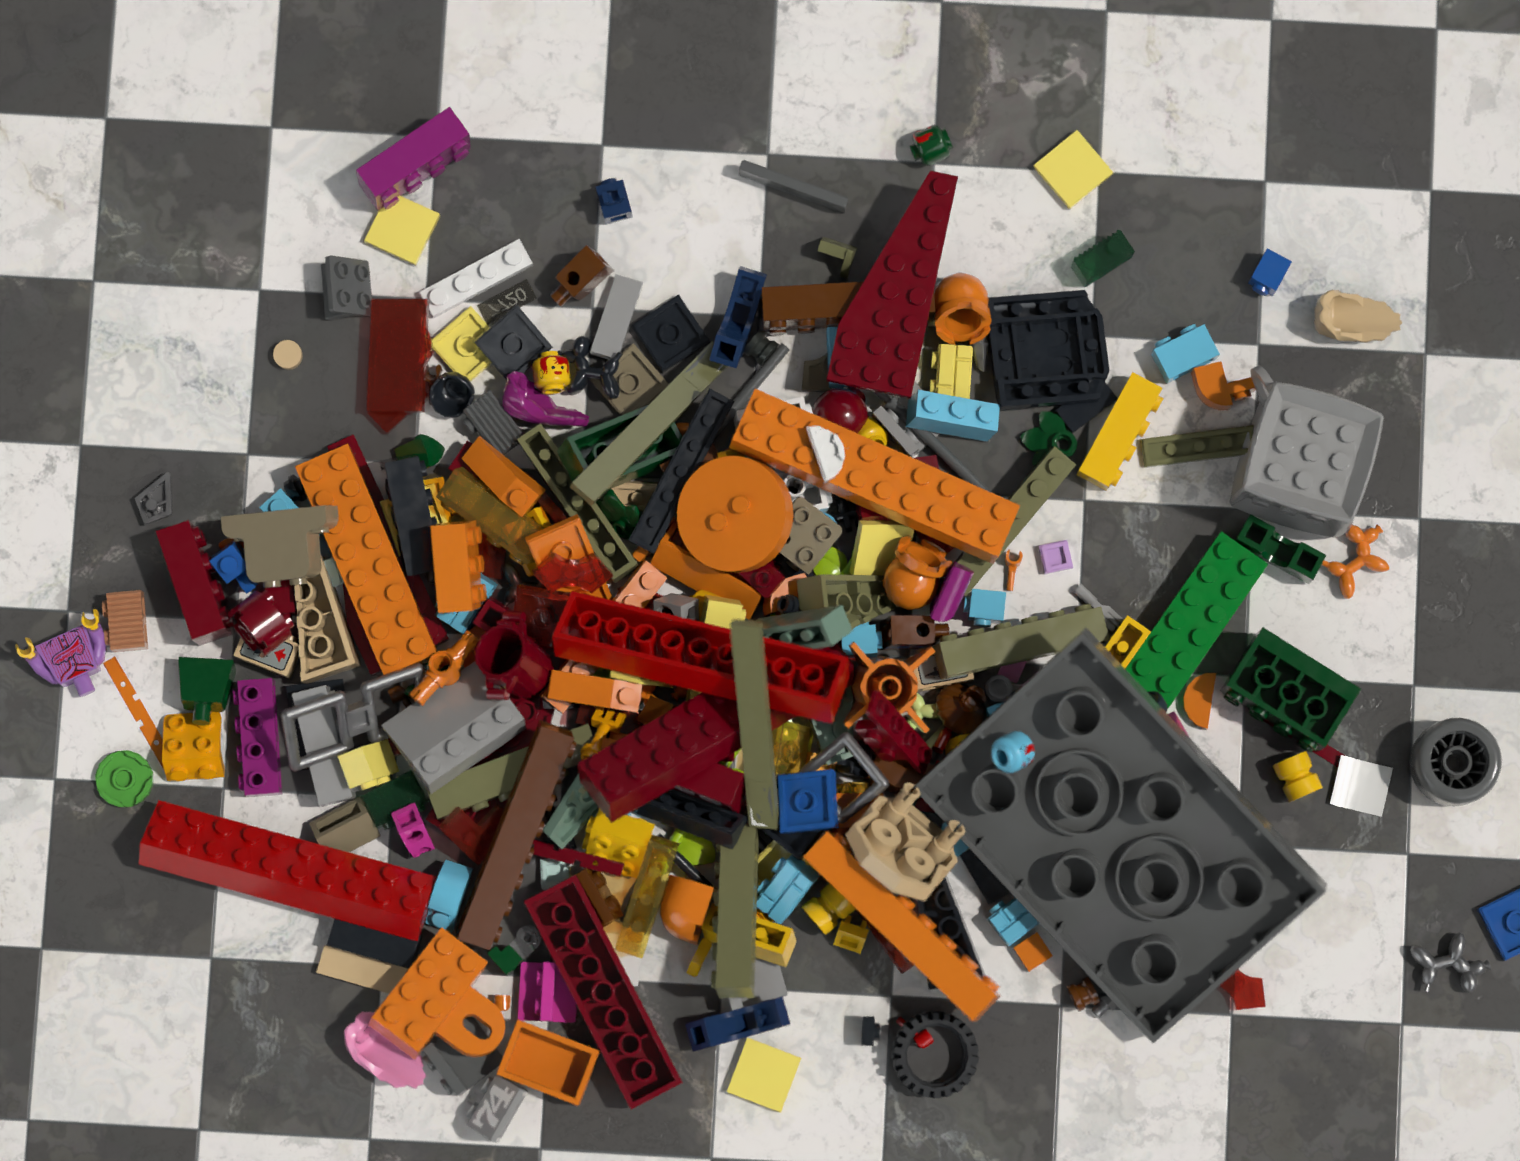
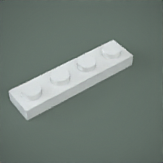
(476, 278)

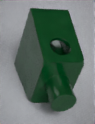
(205, 686)

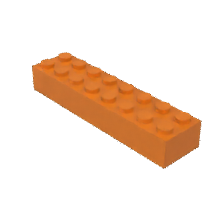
(368, 561)
(904, 927)

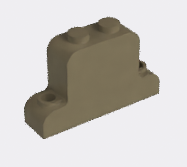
(282, 542)

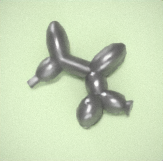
(1454, 959)

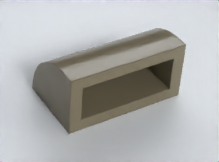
(345, 827)

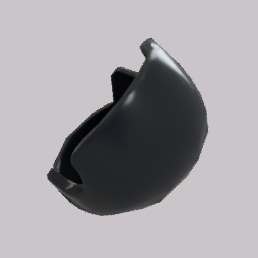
(451, 394)

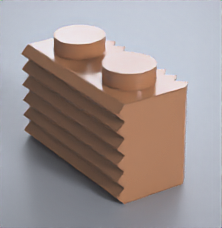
(125, 621)

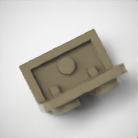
(809, 537)

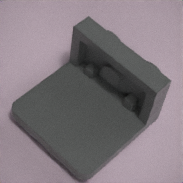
(459, 1070)

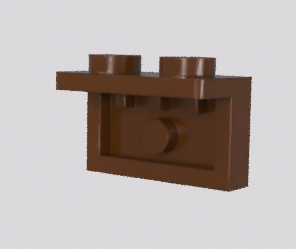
(603, 902)

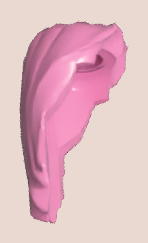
(381, 1056)

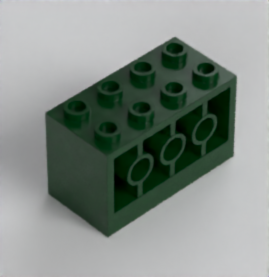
(1306, 681)

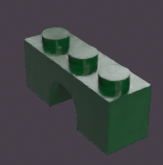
(1292, 557)

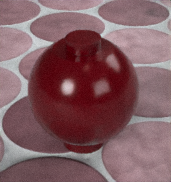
(843, 408)

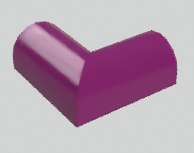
(950, 592)

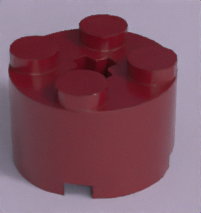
(261, 623)

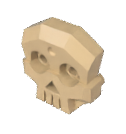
(904, 845)

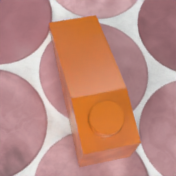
(503, 477)
(594, 690)

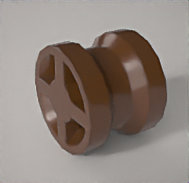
(1083, 994)

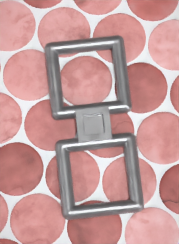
(352, 718)
(864, 760)

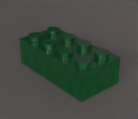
(584, 447)

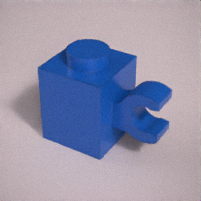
(231, 564)

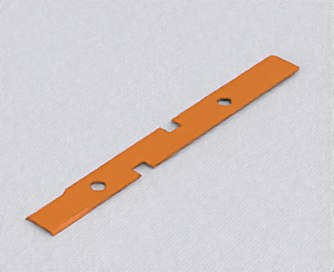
(136, 707)

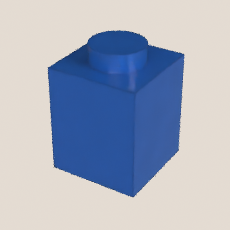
(1269, 273)

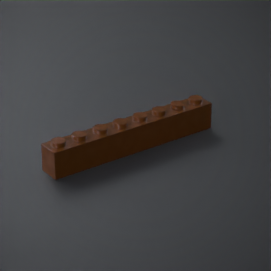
(515, 834)

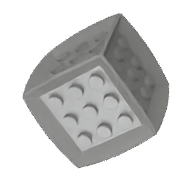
(1305, 458)

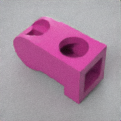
(412, 830)

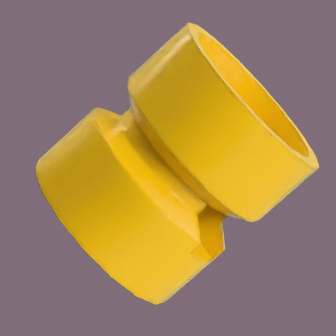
(1297, 776)
(828, 908)

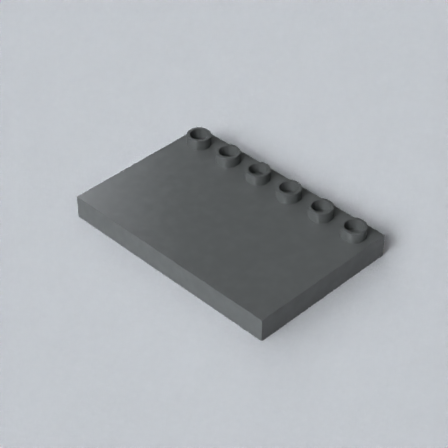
(1122, 837)

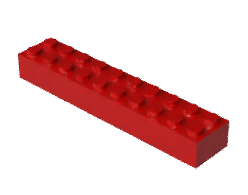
(695, 655)
(287, 870)

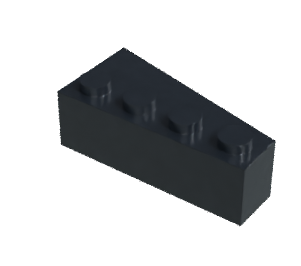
(410, 511)
(945, 913)

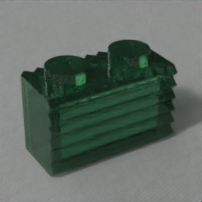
(1102, 258)
(392, 797)

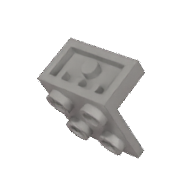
(903, 437)
(768, 985)

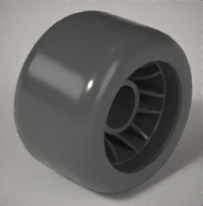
(1477, 756)

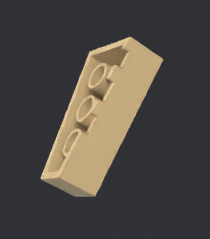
(323, 630)

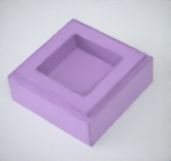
(1055, 557)

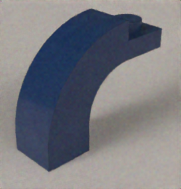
(739, 317)
(737, 1024)

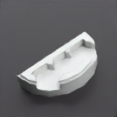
(827, 451)

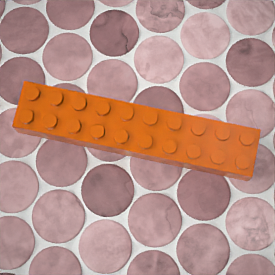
(878, 478)

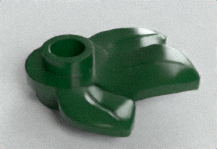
(1047, 435)
(621, 517)

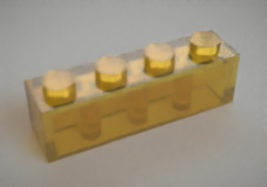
(476, 501)
(647, 896)

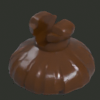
(961, 707)

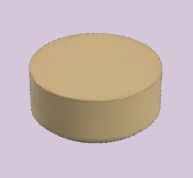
(287, 354)

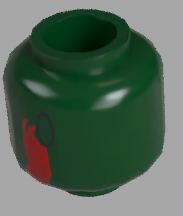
(931, 145)

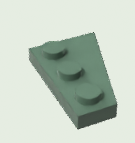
(571, 814)

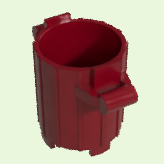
(512, 659)

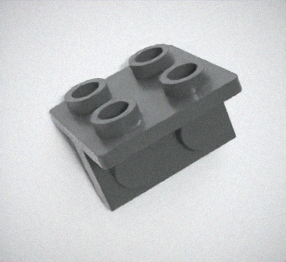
(346, 287)

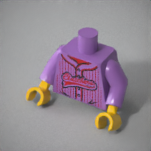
(70, 656)

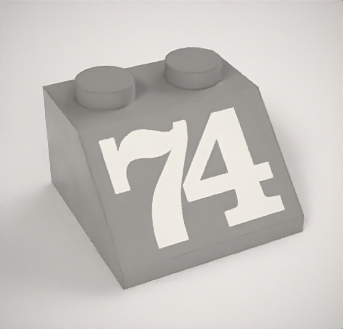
(496, 1108)

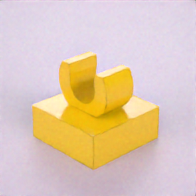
(851, 936)

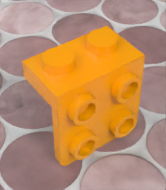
(192, 749)

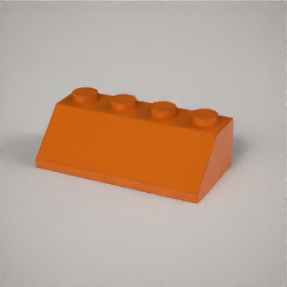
(677, 561)

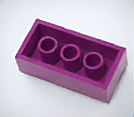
(414, 159)

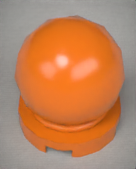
(961, 309)
(914, 575)

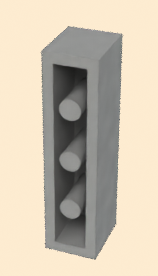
(320, 732)

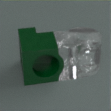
(526, 943)

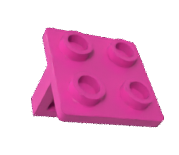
(544, 994)

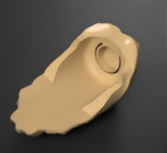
(1354, 318)

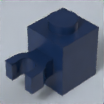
(613, 200)

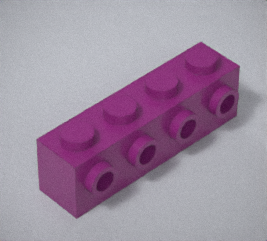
(259, 737)

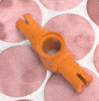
(438, 679)

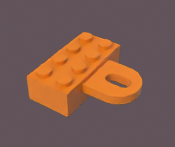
(436, 1000)

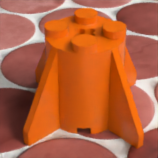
(900, 683)

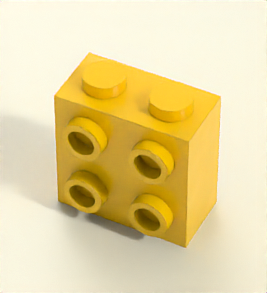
(618, 841)

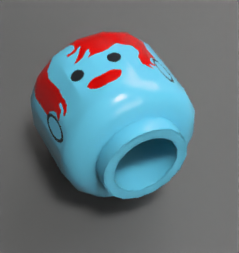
(1012, 751)

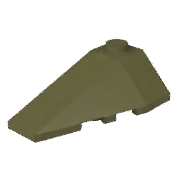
(860, 595)

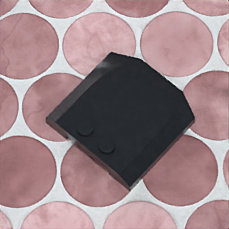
(1047, 349)

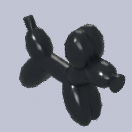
(584, 372)

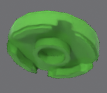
(124, 778)

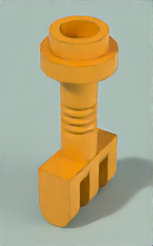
(603, 726)

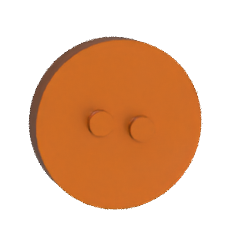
(735, 514)

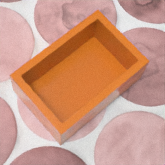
(458, 566)
(548, 1062)

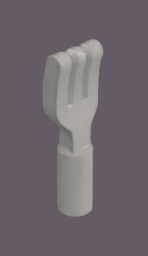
(1111, 618)

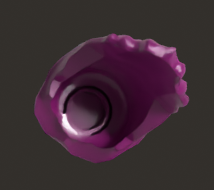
(531, 405)

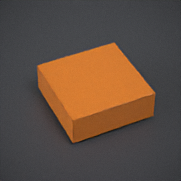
(1032, 951)

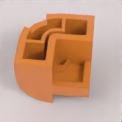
(685, 908)

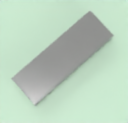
(616, 317)

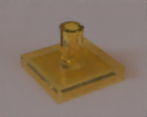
(791, 747)

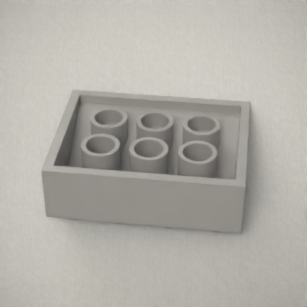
(453, 729)

